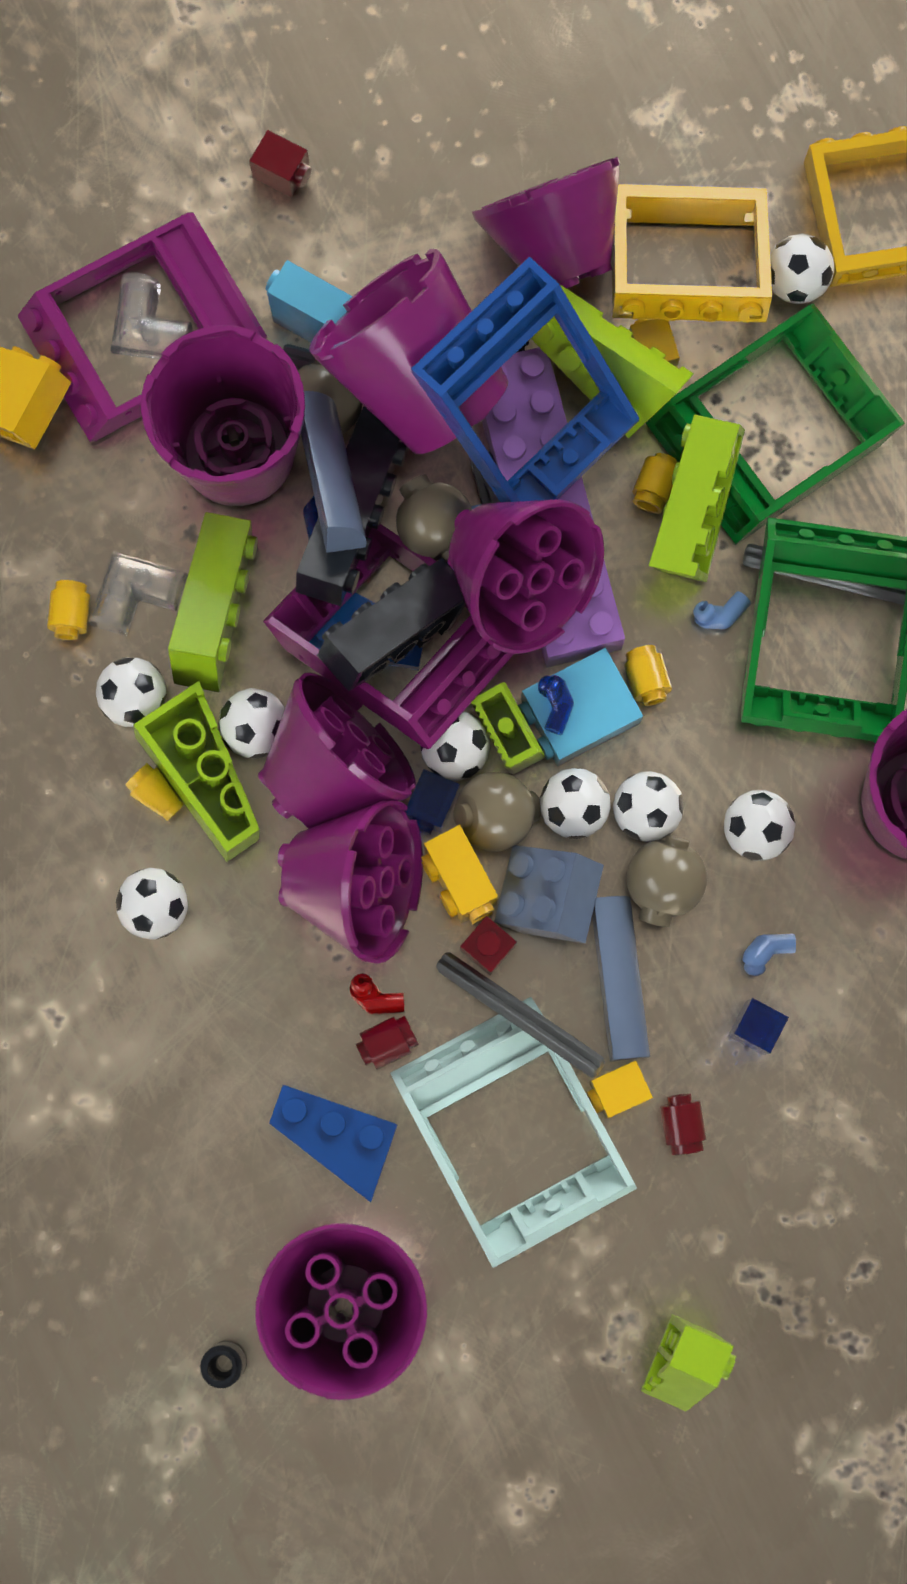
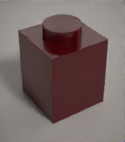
(280, 164)
(488, 945)

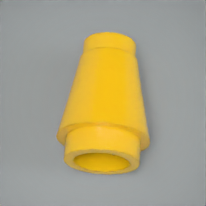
(154, 792)

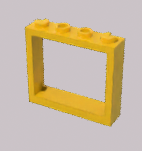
(828, 151)
(699, 207)

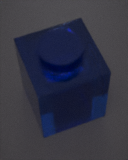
(432, 802)
(758, 1026)

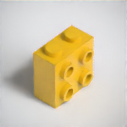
(28, 395)
(463, 879)

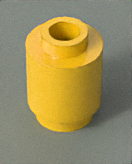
(654, 483)
(68, 609)
(647, 675)

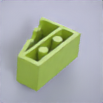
(688, 1364)

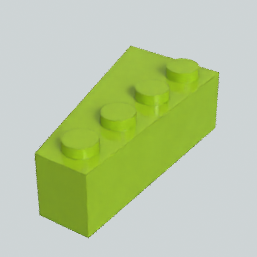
(640, 371)
(697, 498)
(211, 601)
(193, 759)

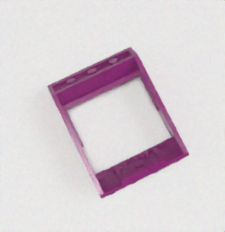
(194, 273)
(436, 692)

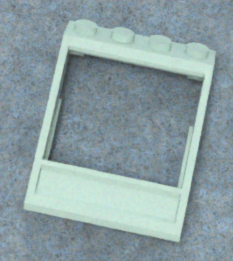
(467, 1066)

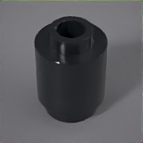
(214, 1374)

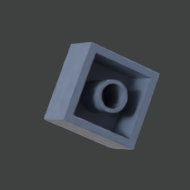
(549, 893)

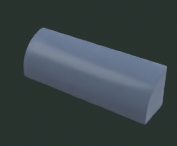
(331, 475)
(620, 978)

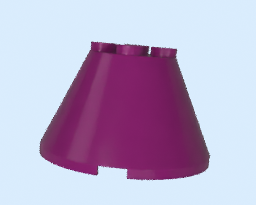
(560, 223)
(525, 569)
(331, 756)
(356, 878)
(328, 1349)

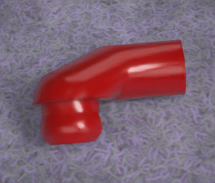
(372, 999)

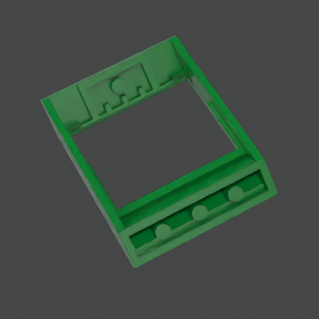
(837, 376)
(838, 556)

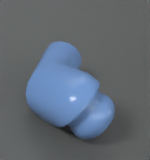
(721, 617)
(763, 948)

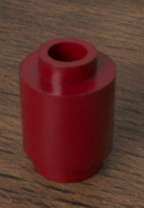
(386, 1042)
(683, 1124)

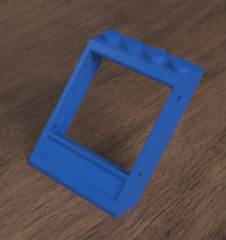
(490, 339)

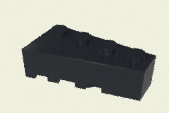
(393, 625)

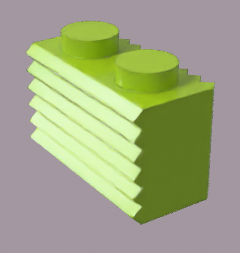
(507, 728)

